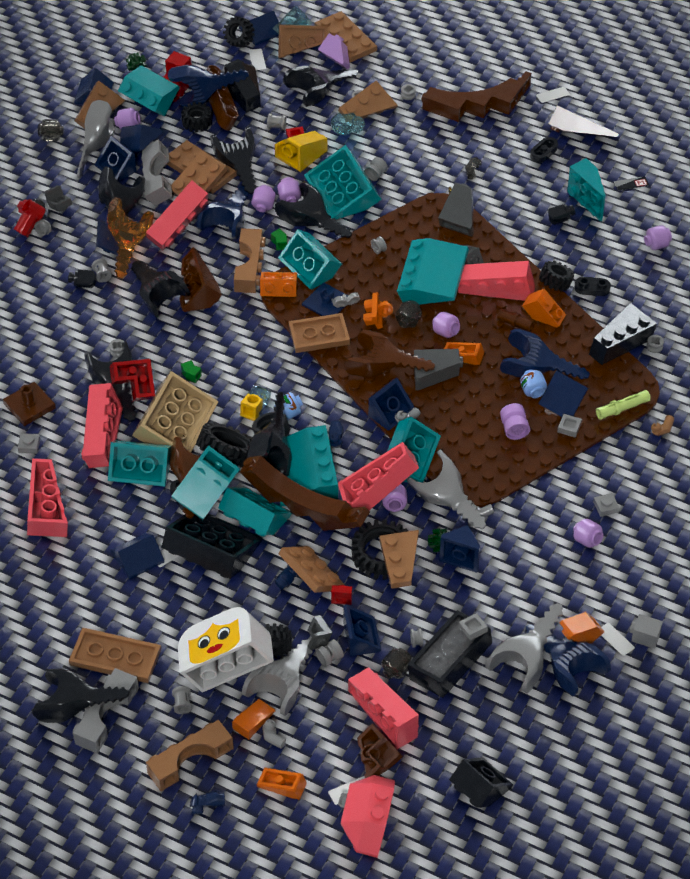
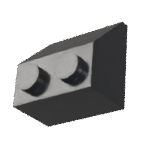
(480, 782)

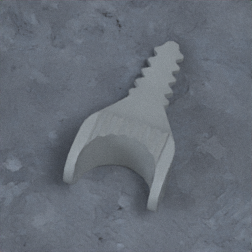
(97, 130)
(448, 491)
(527, 648)
(280, 677)

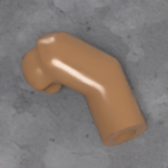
(664, 428)

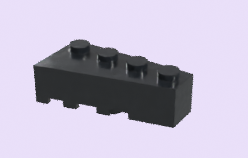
(622, 335)

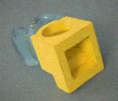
(254, 402)

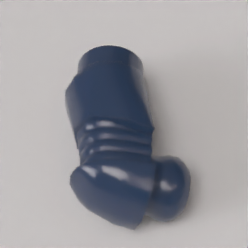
(335, 434)
(285, 578)
(210, 799)

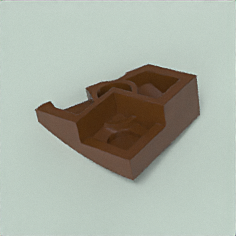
(377, 751)

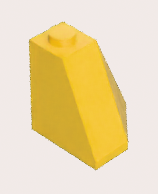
(301, 149)

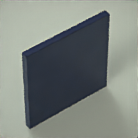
(105, 239)
(321, 302)
(563, 395)

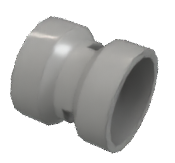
(375, 168)
(329, 653)

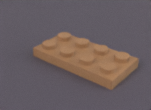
(355, 40)
(183, 156)
(107, 651)

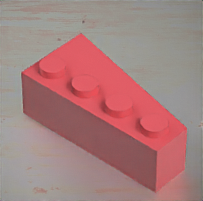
(178, 215)
(498, 280)
(101, 424)
(378, 478)
(45, 508)
(384, 707)

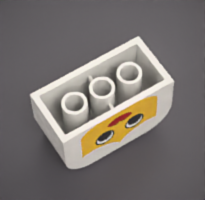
(223, 648)

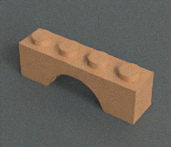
(246, 275)
(210, 741)

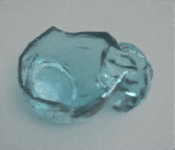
(347, 123)

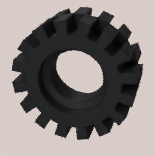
(246, 31)
(196, 110)
(556, 276)
(280, 638)

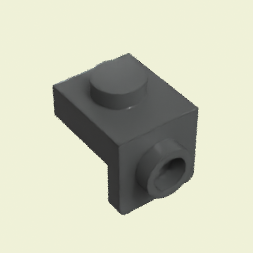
(56, 199)
(473, 256)
(319, 632)

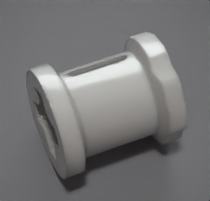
(276, 121)
(101, 270)
(182, 701)

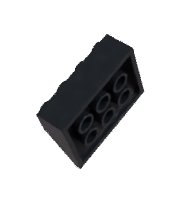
(211, 543)

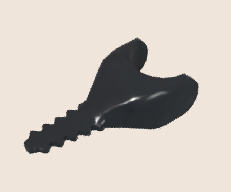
(315, 81)
(238, 157)
(111, 188)
(310, 212)
(158, 286)
(101, 374)
(272, 442)
(72, 696)

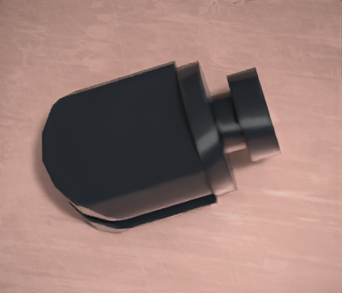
(560, 213)
(82, 278)

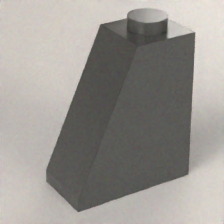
(458, 210)
(446, 363)

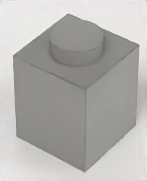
(646, 631)

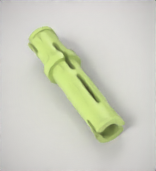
(616, 407)

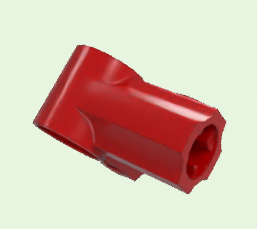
(31, 213)

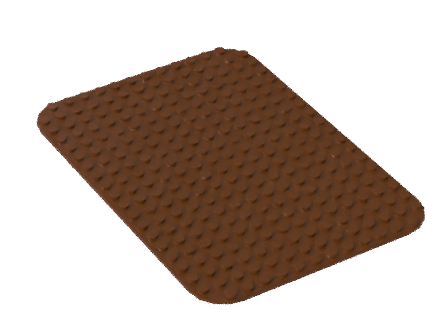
(469, 405)

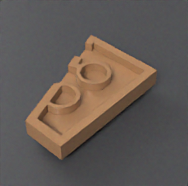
(299, 37)
(99, 92)
(369, 101)
(399, 556)

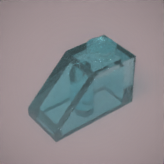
(294, 17)

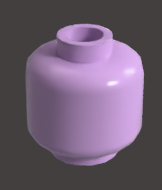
(127, 117)
(289, 190)
(263, 198)
(658, 237)
(446, 324)
(396, 500)
(588, 533)

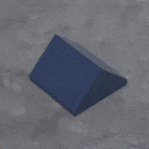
(264, 27)
(87, 84)
(138, 136)
(118, 158)
(387, 402)
(460, 549)
(138, 555)
(360, 632)

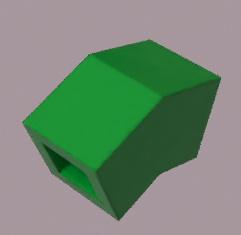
(279, 238)
(191, 371)

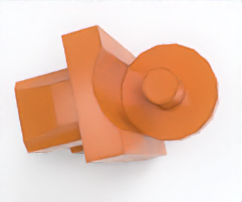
(378, 311)

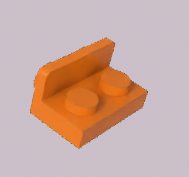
(278, 284)

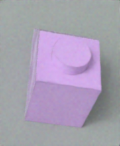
(335, 50)

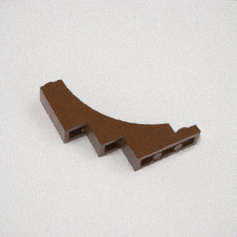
(478, 103)
(276, 487)

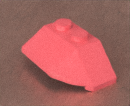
(367, 813)

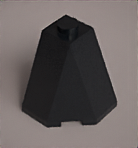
(246, 91)

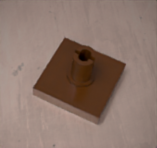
(29, 403)

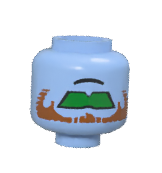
(533, 383)
(292, 405)

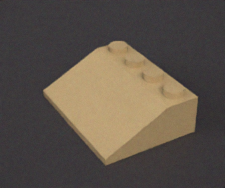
(175, 412)

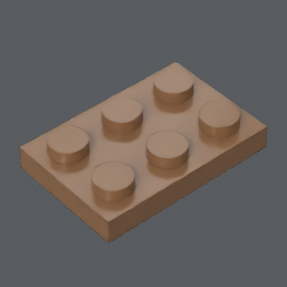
(203, 171)
(319, 333)
(310, 568)

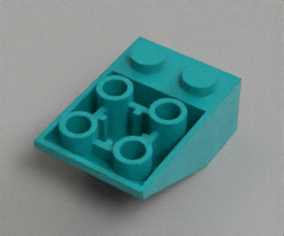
(587, 187)
(205, 482)

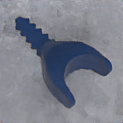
(202, 82)
(225, 213)
(536, 357)
(572, 658)

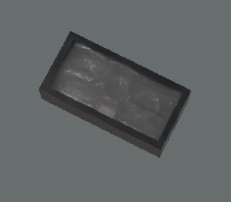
(447, 656)

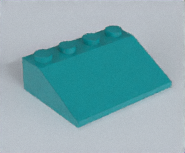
(343, 184)
(432, 271)
(313, 461)

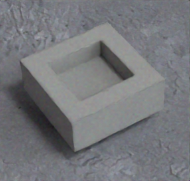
(569, 425)
(28, 443)
(606, 505)
(473, 626)

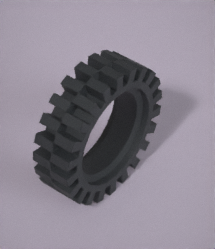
(225, 441)
(363, 537)

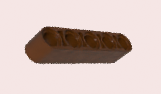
(223, 104)

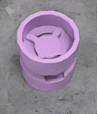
(514, 421)

